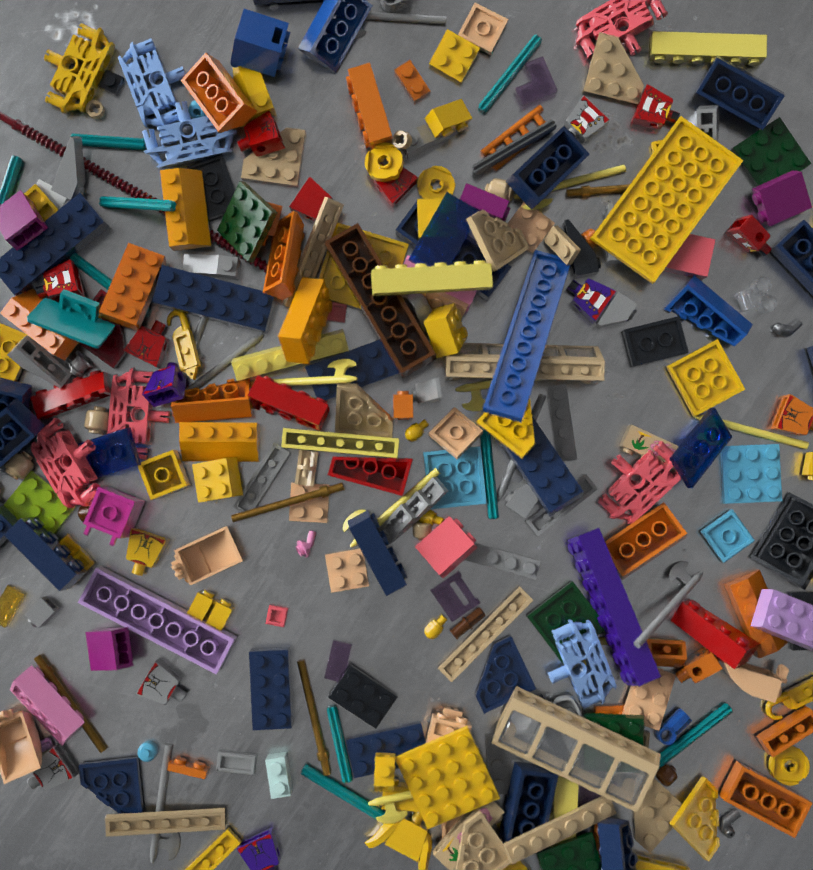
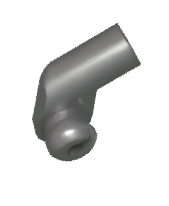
(787, 330)
(727, 823)

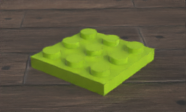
(38, 499)

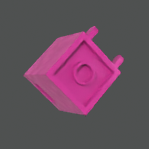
(113, 513)

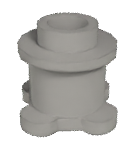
(80, 364)

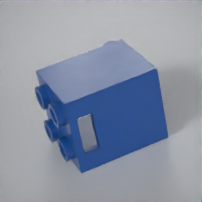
(260, 43)

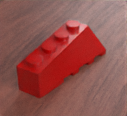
(72, 395)
(288, 403)
(378, 473)

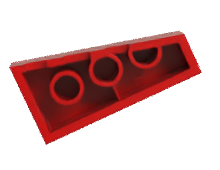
(715, 634)

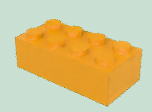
(305, 320)

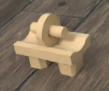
(306, 468)

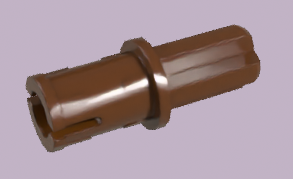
(467, 623)

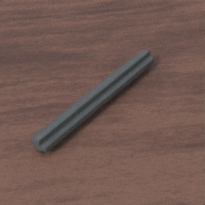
(514, 147)

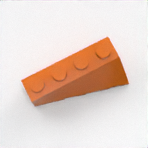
(214, 402)

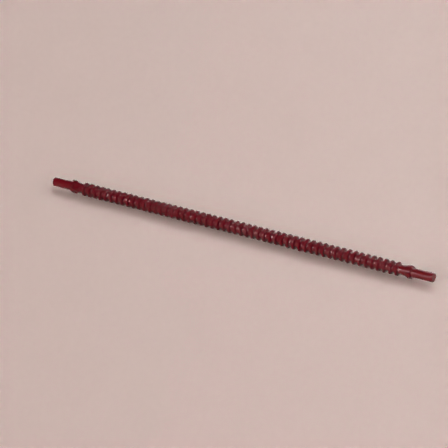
(119, 183)

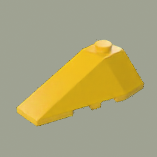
(255, 90)

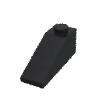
(586, 262)

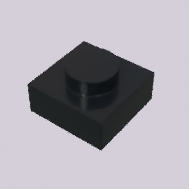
(111, 82)

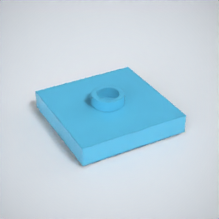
(727, 535)

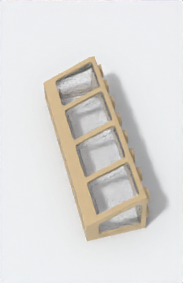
(557, 363)
(576, 749)

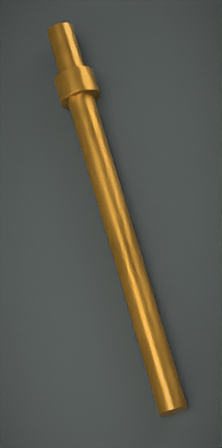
(586, 191)
(323, 492)
(49, 674)
(322, 753)

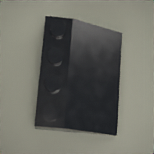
(788, 542)

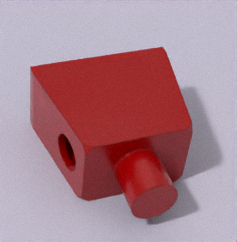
(309, 200)

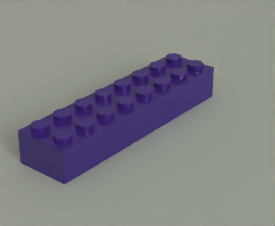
(613, 608)

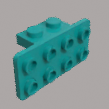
(73, 318)

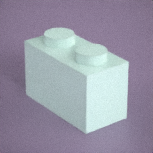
(279, 775)

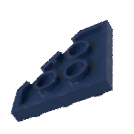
(501, 675)
(114, 783)

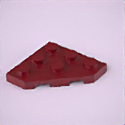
(112, 349)

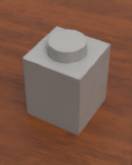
(41, 612)

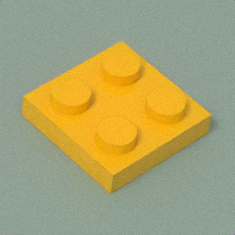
(454, 55)

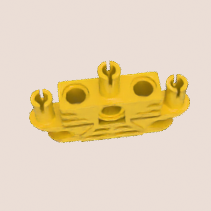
(83, 79)

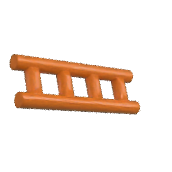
(505, 136)

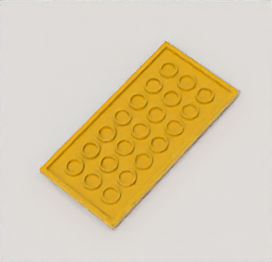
(666, 199)

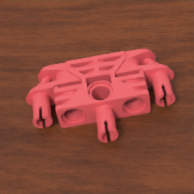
(614, 15)
(129, 396)
(65, 464)
(640, 495)

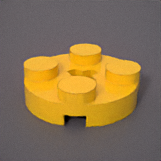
(391, 170)
(431, 175)
(794, 774)

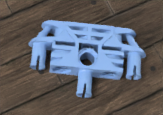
(139, 88)
(188, 151)
(595, 659)

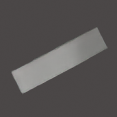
(413, 509)

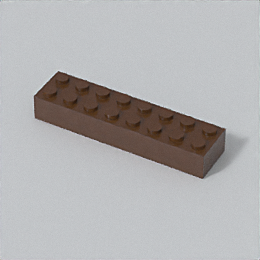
(388, 313)

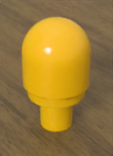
(416, 430)
(431, 518)
(435, 627)

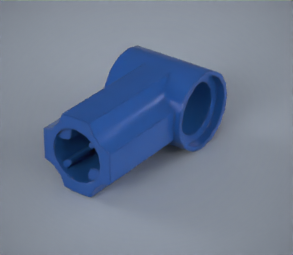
(675, 725)

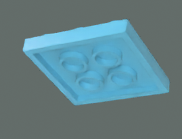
(751, 473)
(460, 476)

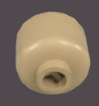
(500, 188)
(97, 420)
(19, 465)

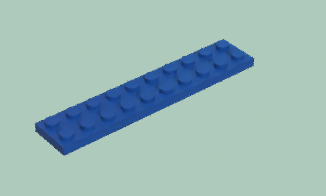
(526, 337)

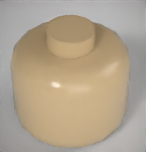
(421, 530)

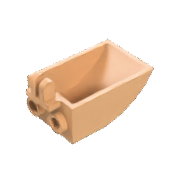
(206, 556)
(758, 680)
(446, 723)
(18, 745)

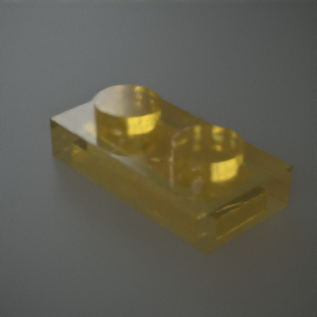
(9, 603)

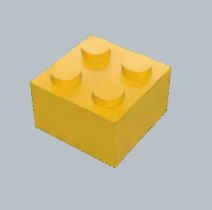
(446, 330)
(164, 474)
(217, 479)

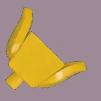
(407, 838)

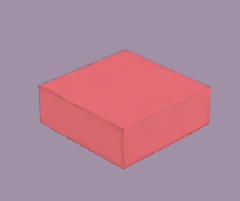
(338, 313)
(276, 615)

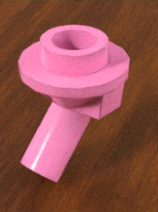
(303, 548)

